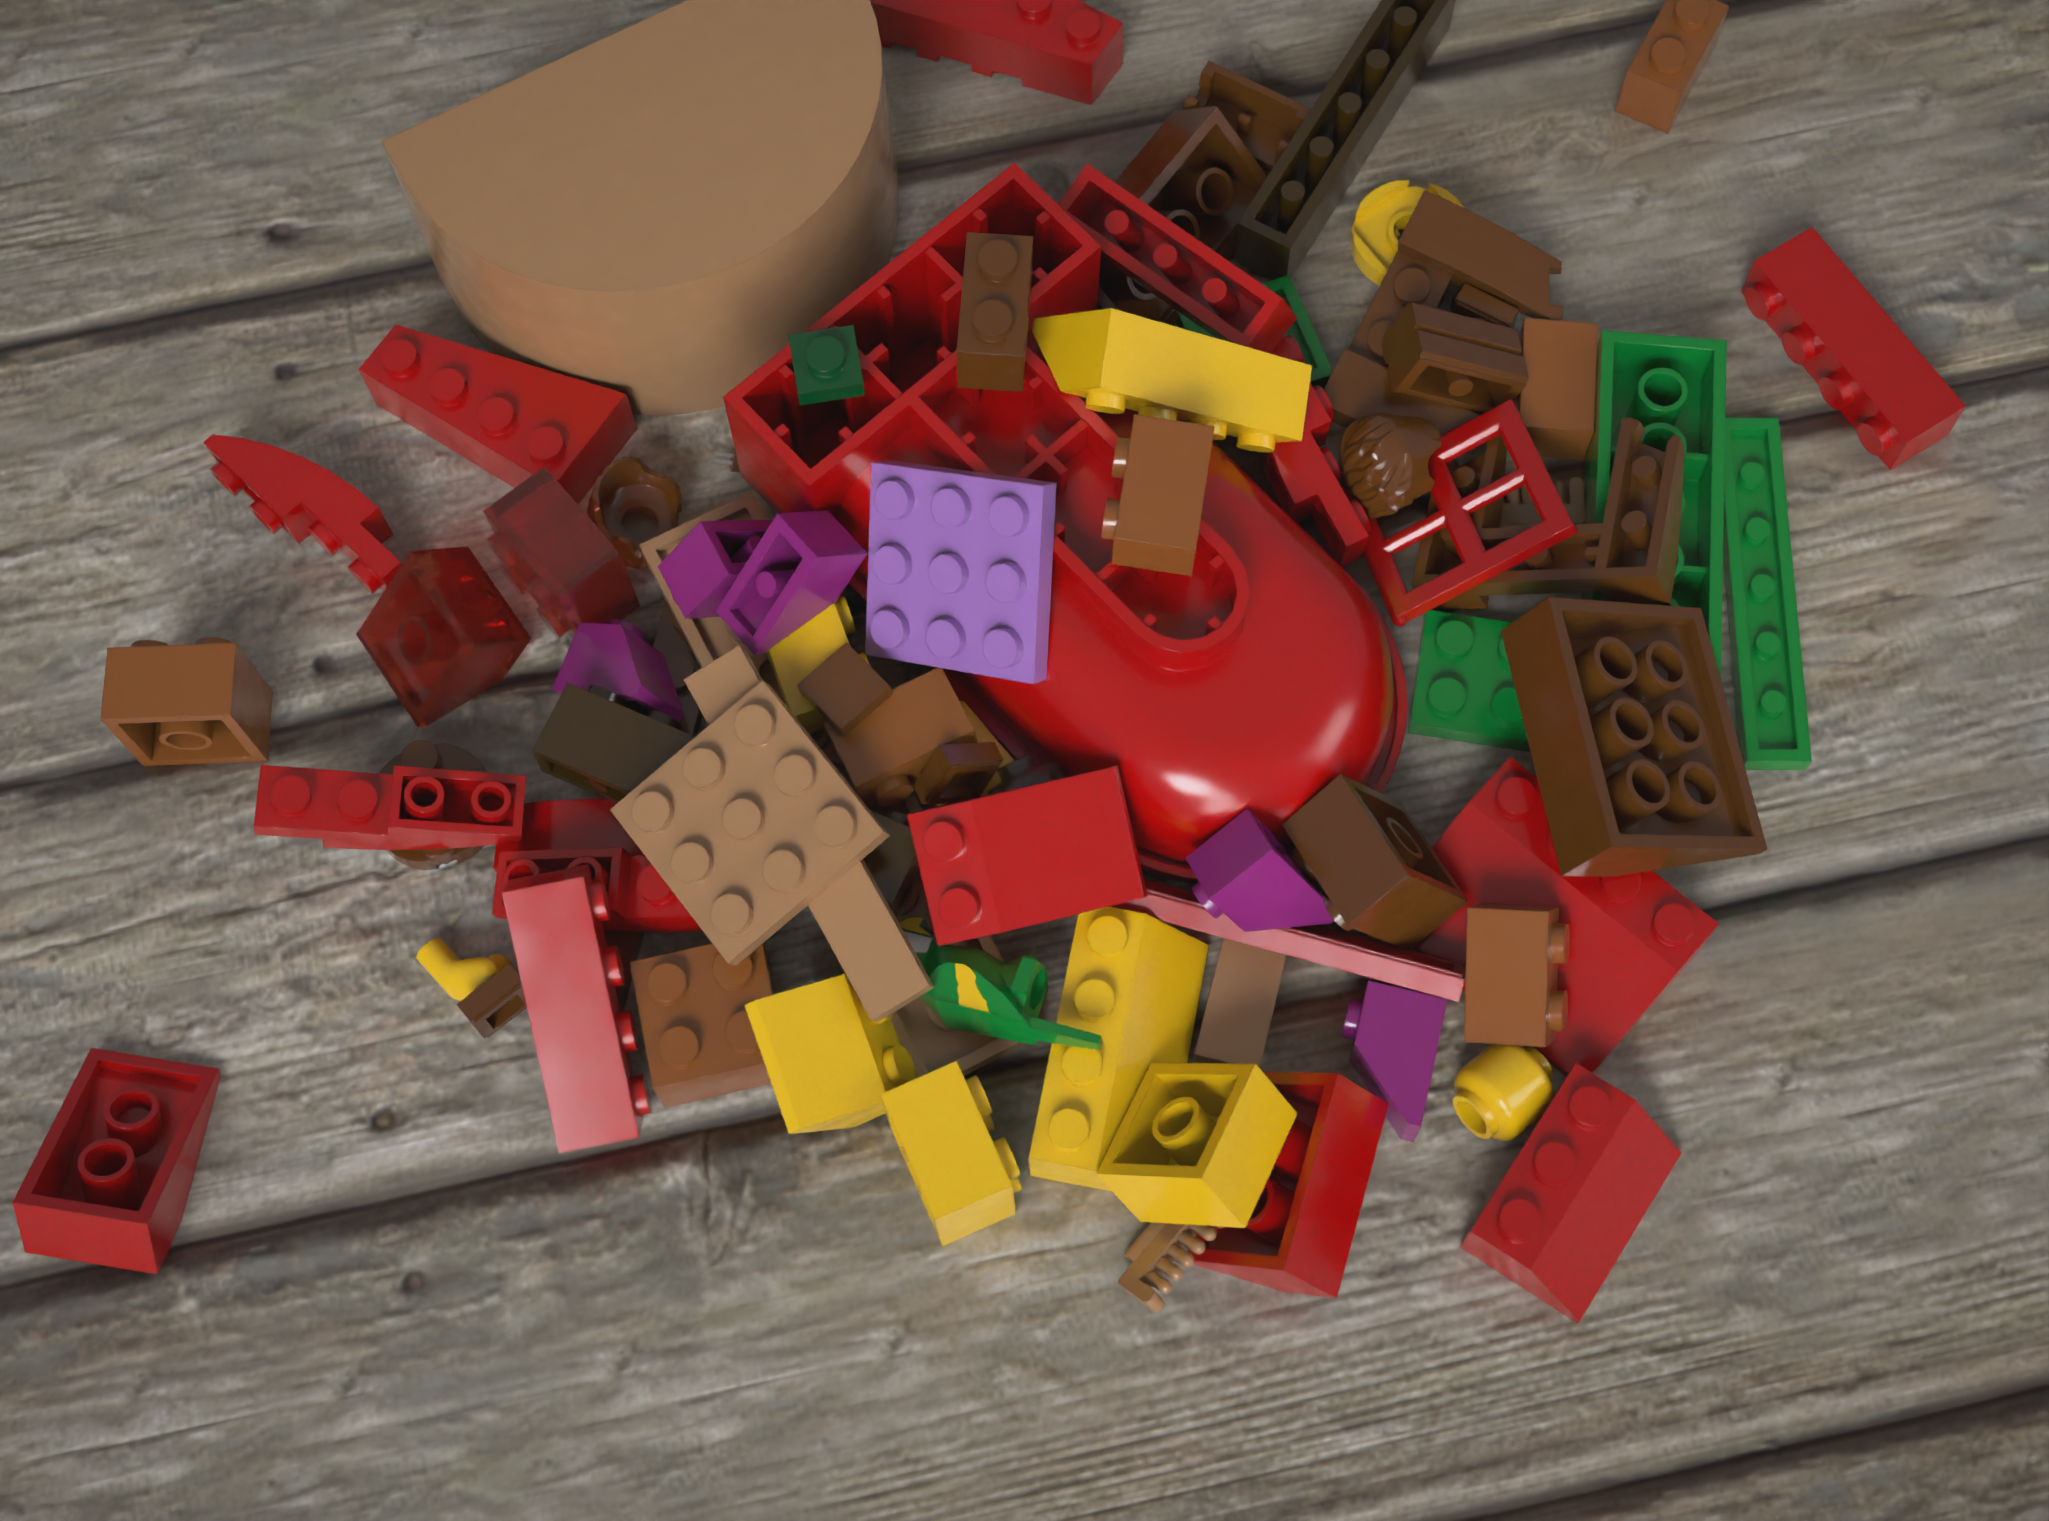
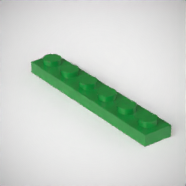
(1762, 600)

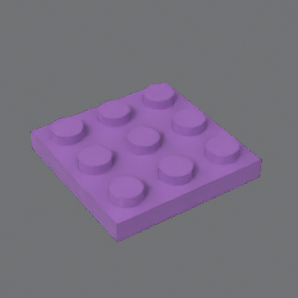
(960, 570)

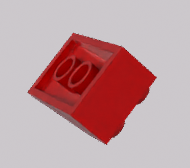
(1027, 855)
(117, 1162)

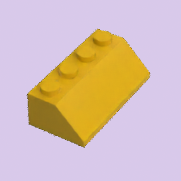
(1176, 375)
(1141, 993)

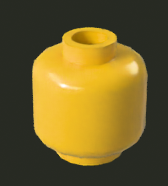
(1503, 1091)

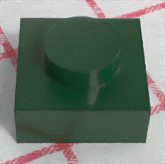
(826, 365)

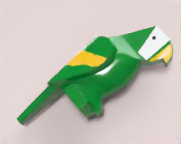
(989, 995)

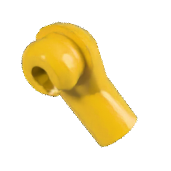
(457, 975)

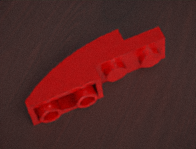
(1307, 477)
(305, 502)
(390, 811)
(634, 887)

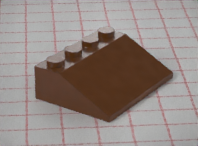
(1630, 737)

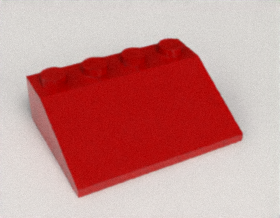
(1625, 930)

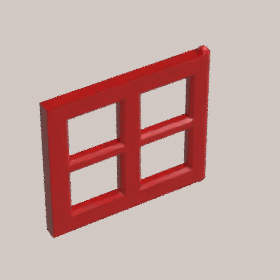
(1454, 514)

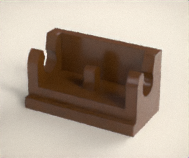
(1256, 113)

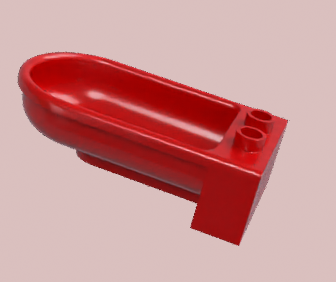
(1197, 686)

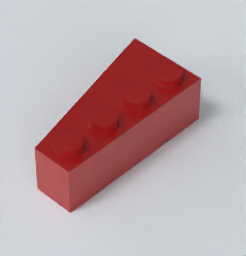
(1045, 43)
(500, 409)

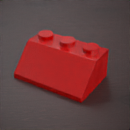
(1313, 1194)
(1574, 1194)

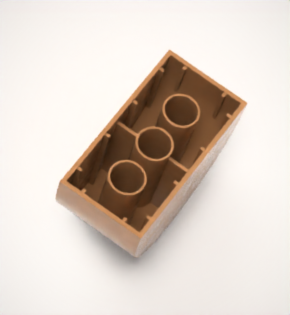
(665, 196)

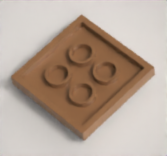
(749, 823)

